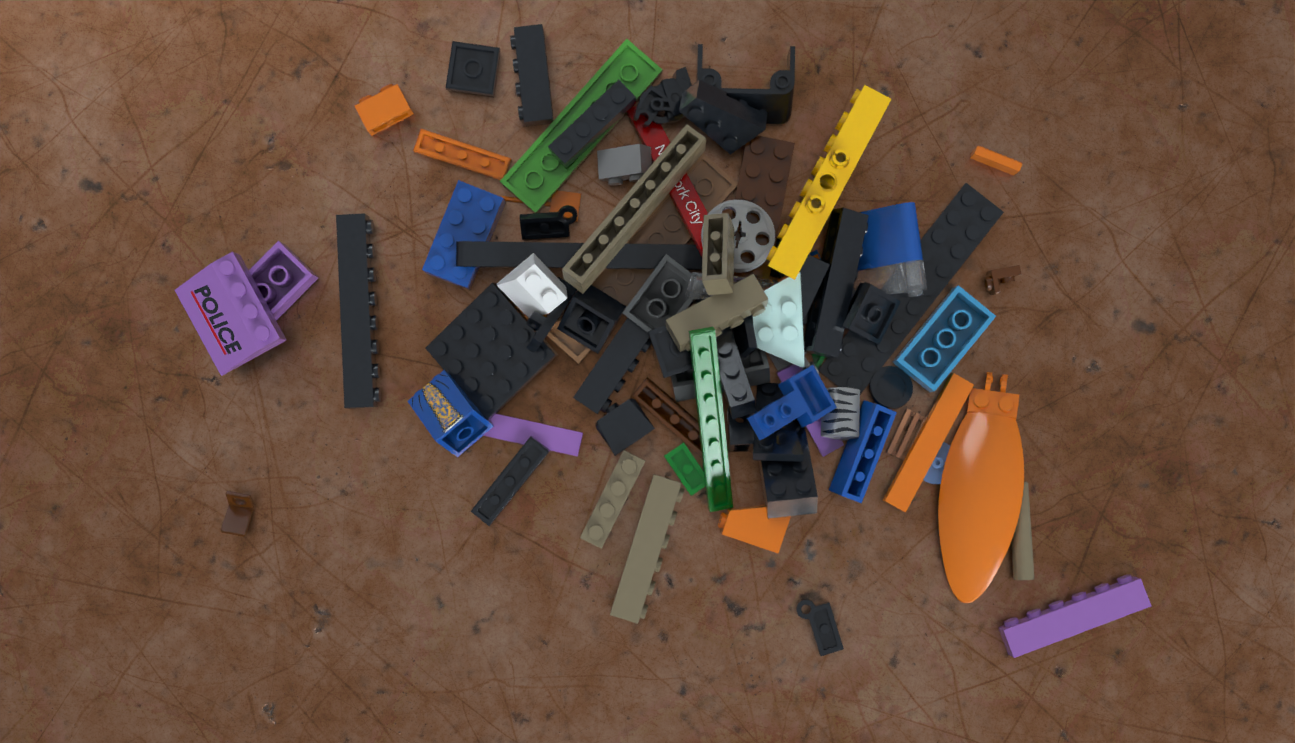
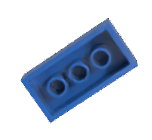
(469, 217)

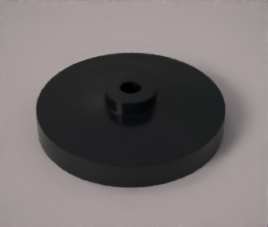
(891, 387)

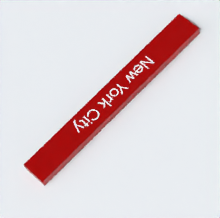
(683, 194)

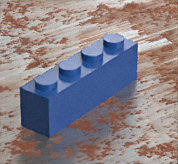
(862, 453)

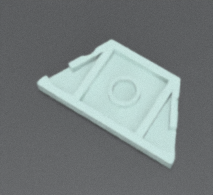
(781, 324)

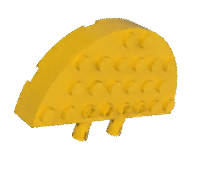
(829, 181)

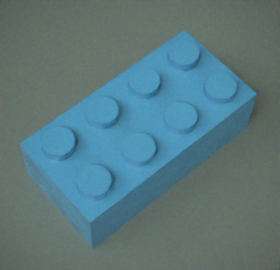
(944, 339)

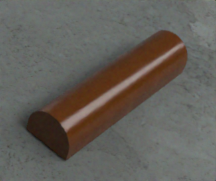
(669, 413)

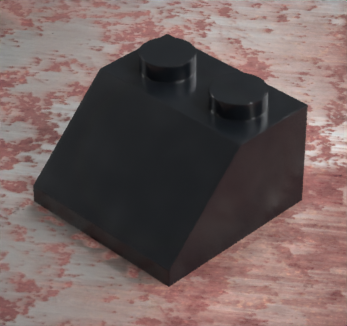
(591, 318)

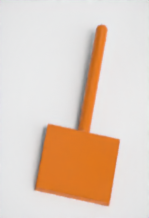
(558, 200)

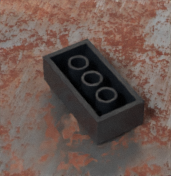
(790, 485)

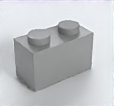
(623, 163)

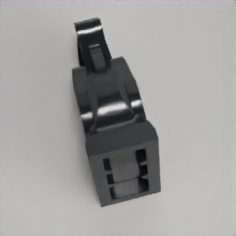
(664, 100)

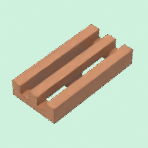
(916, 417)

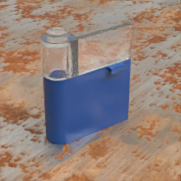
(893, 251)

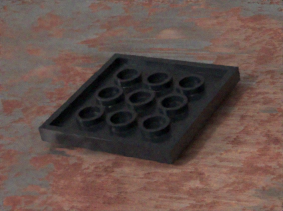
(488, 351)

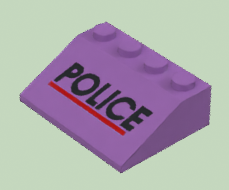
(229, 313)

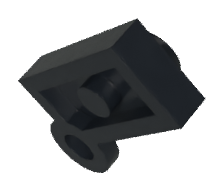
(547, 224)
(822, 626)

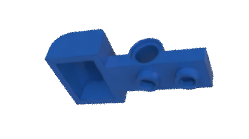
(803, 399)

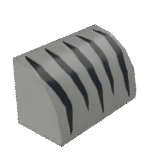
(844, 420)

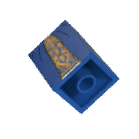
(449, 414)

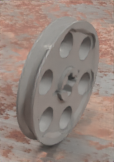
(748, 232)

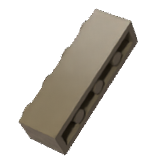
(718, 311)
(612, 499)

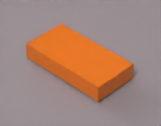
(996, 160)

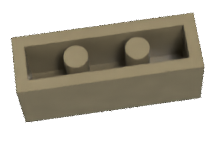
(718, 254)

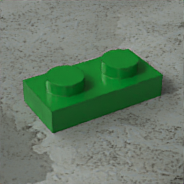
(686, 468)

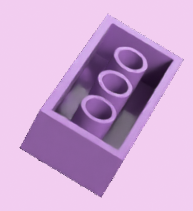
(281, 278)

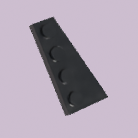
(783, 443)

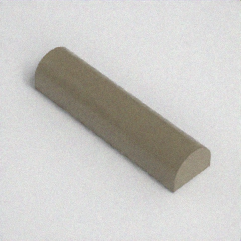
(1022, 542)

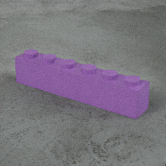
(1074, 616)

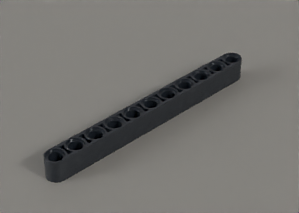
(558, 254)

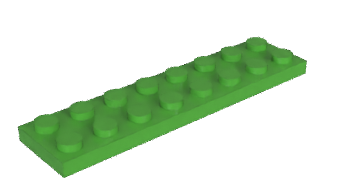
(538, 172)

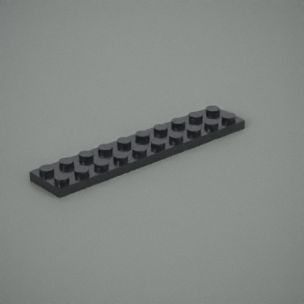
(944, 251)

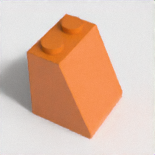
(754, 527)

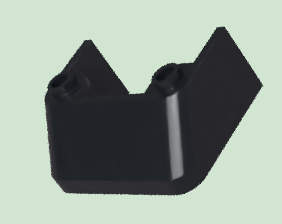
(776, 100)

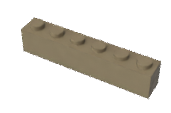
(645, 549)

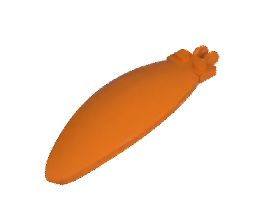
(981, 491)

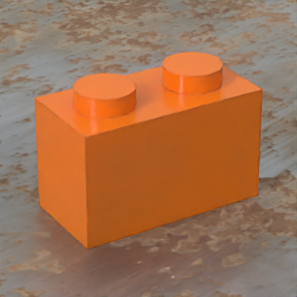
(383, 109)

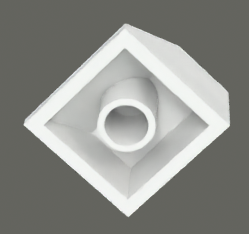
(533, 287)

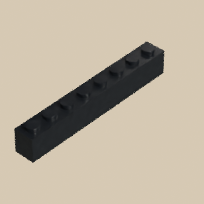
(357, 311)

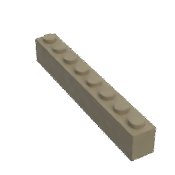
(634, 209)

